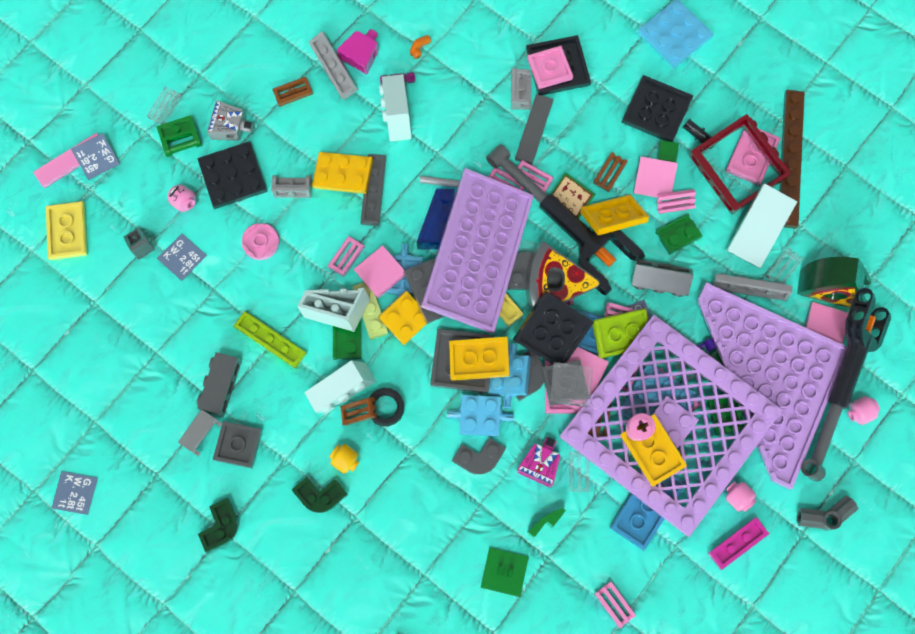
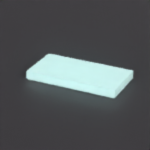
(761, 225)

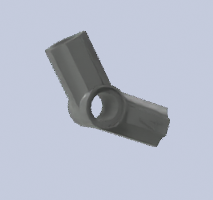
(817, 519)

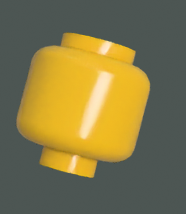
(344, 458)

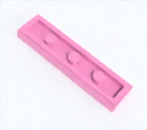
(58, 167)

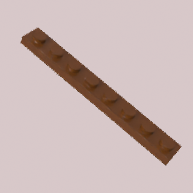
(792, 150)

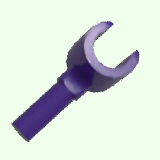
(708, 344)

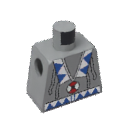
(228, 123)

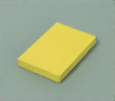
(66, 230)

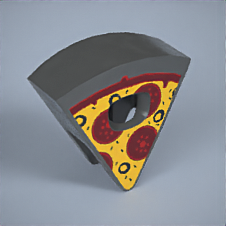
(557, 275)

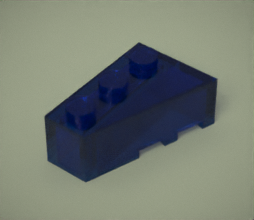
(436, 219)

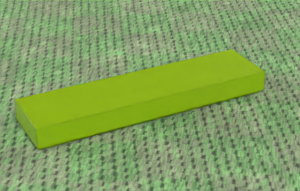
(270, 339)

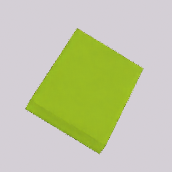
(618, 331)

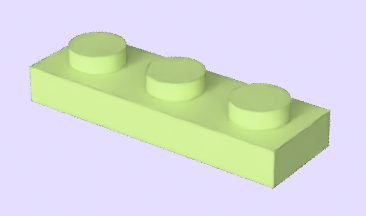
(370, 316)

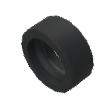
(400, 406)

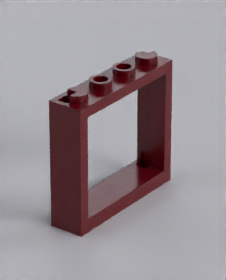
(760, 140)

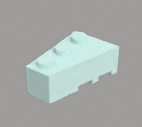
(396, 107)
(335, 308)
(340, 386)

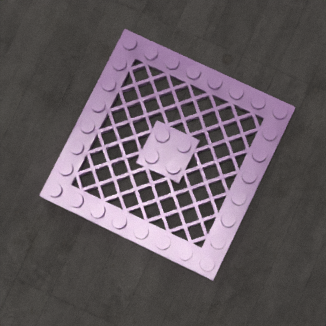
(675, 421)

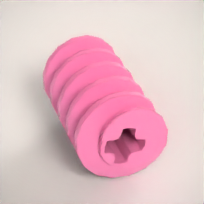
(639, 419)

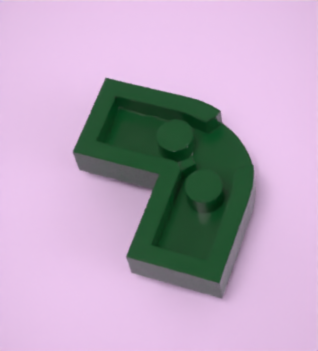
(319, 501)
(225, 527)

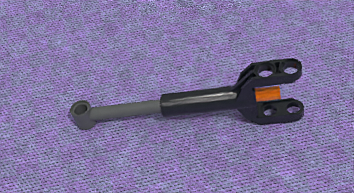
(589, 242)
(859, 344)

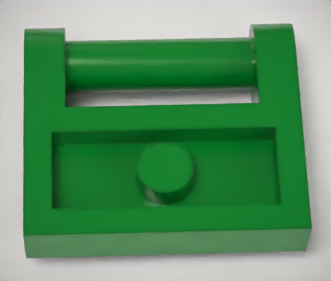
(178, 130)

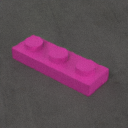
(738, 543)

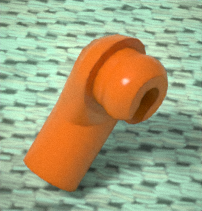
(417, 44)

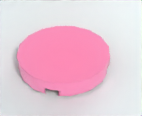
(260, 241)

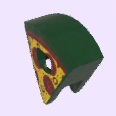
(833, 275)

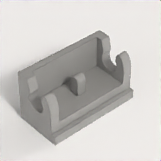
(520, 89)
(291, 187)
(198, 431)

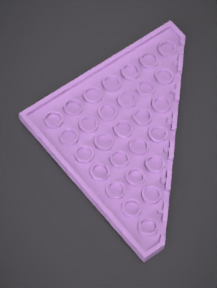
(783, 364)

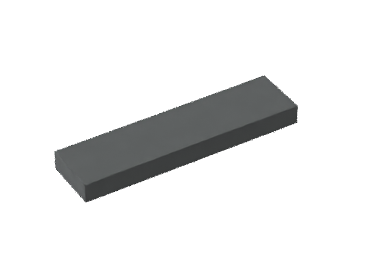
(534, 129)
(373, 199)

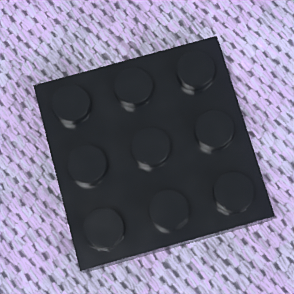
(576, 61)
(657, 109)
(232, 175)
(553, 329)

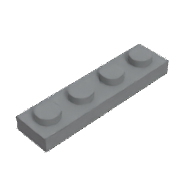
(333, 65)
(752, 287)

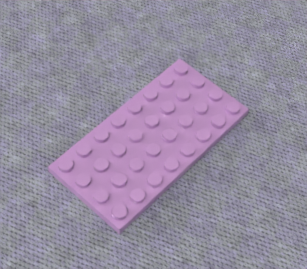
(477, 251)

